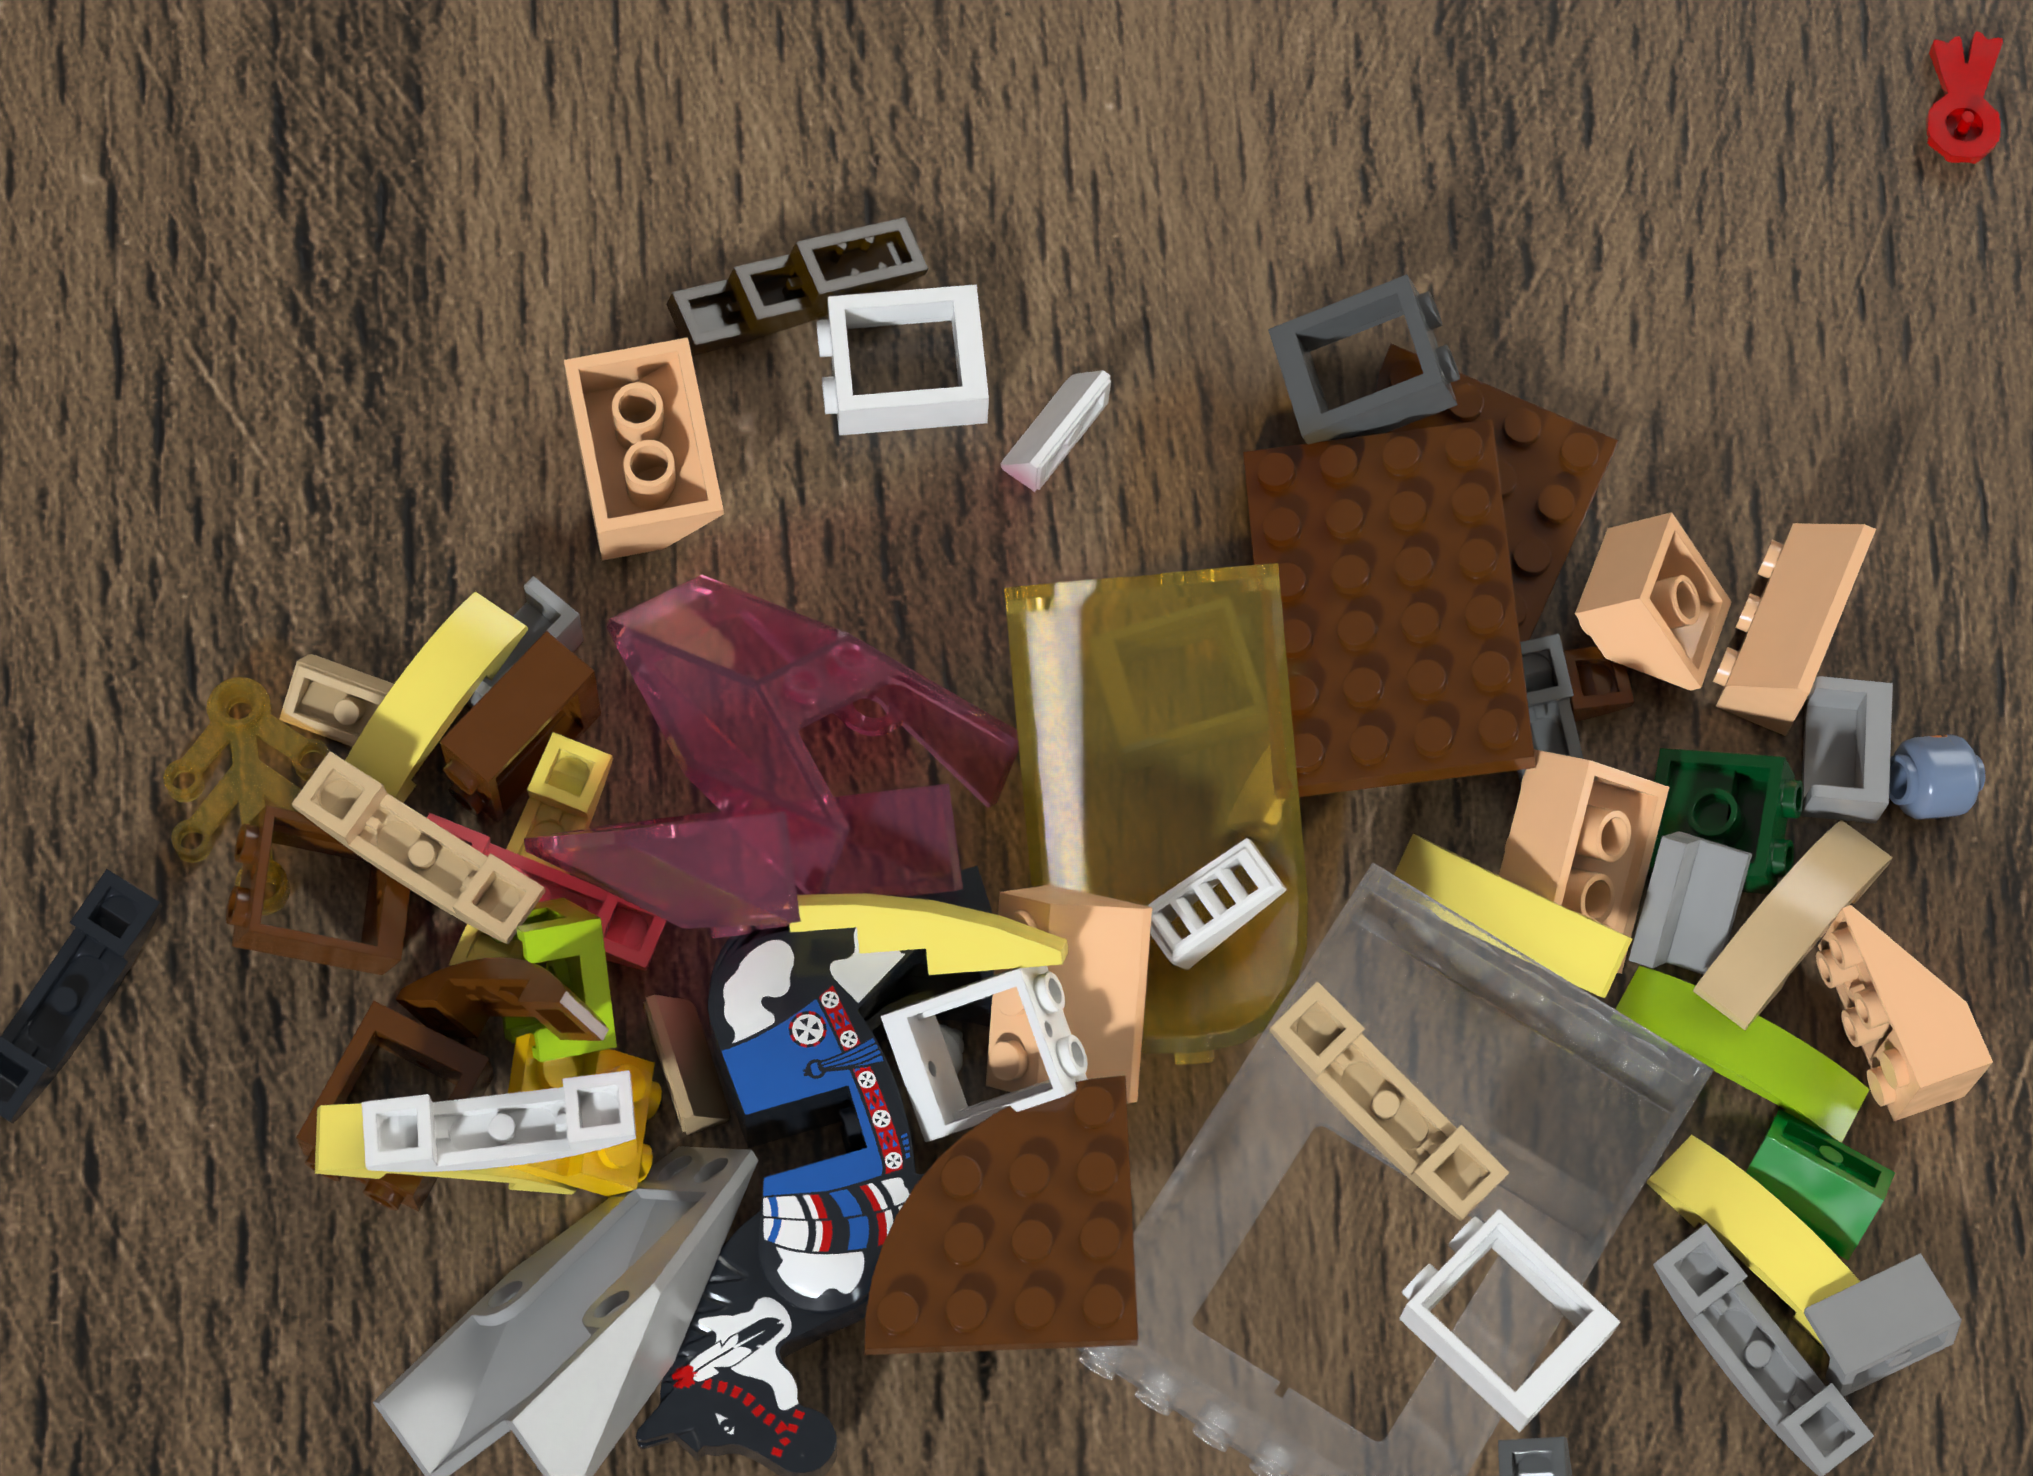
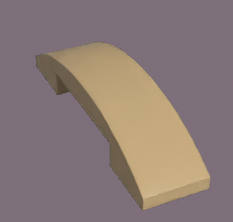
(417, 851)
(1790, 923)
(1386, 1104)

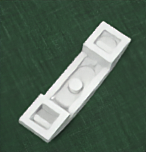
(499, 1129)

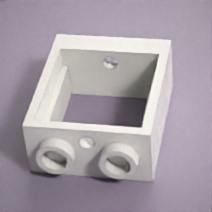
(914, 408)
(931, 1074)
(1470, 1244)

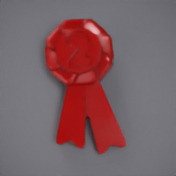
(1962, 121)

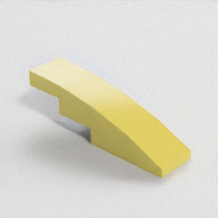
(953, 935)

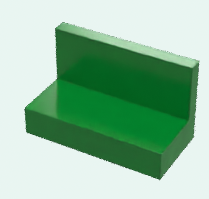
(1821, 1181)

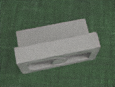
(1689, 903)
(1883, 1324)

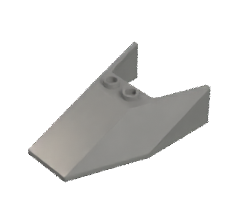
(577, 1328)

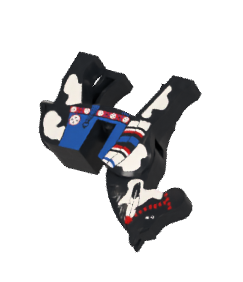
(796, 1053)

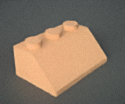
(643, 446)
(1791, 622)
(1585, 837)
(1100, 982)

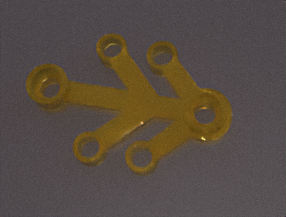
(246, 780)

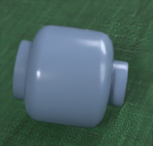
(1935, 776)

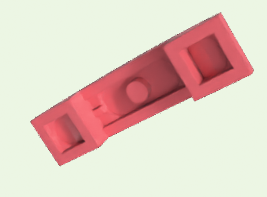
(627, 930)

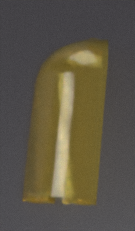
(1152, 750)

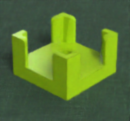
(574, 953)

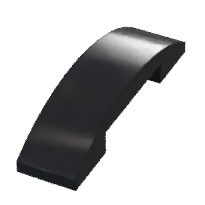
(73, 990)

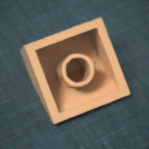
(1654, 602)

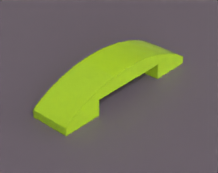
(1759, 1059)

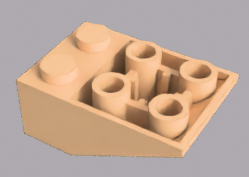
(1903, 1017)

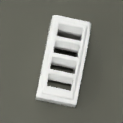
(1226, 921)

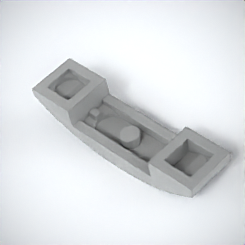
(1758, 1355)

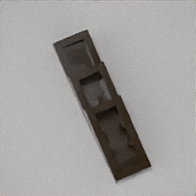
(796, 286)

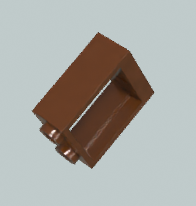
(506, 732)
(384, 911)
(420, 1046)

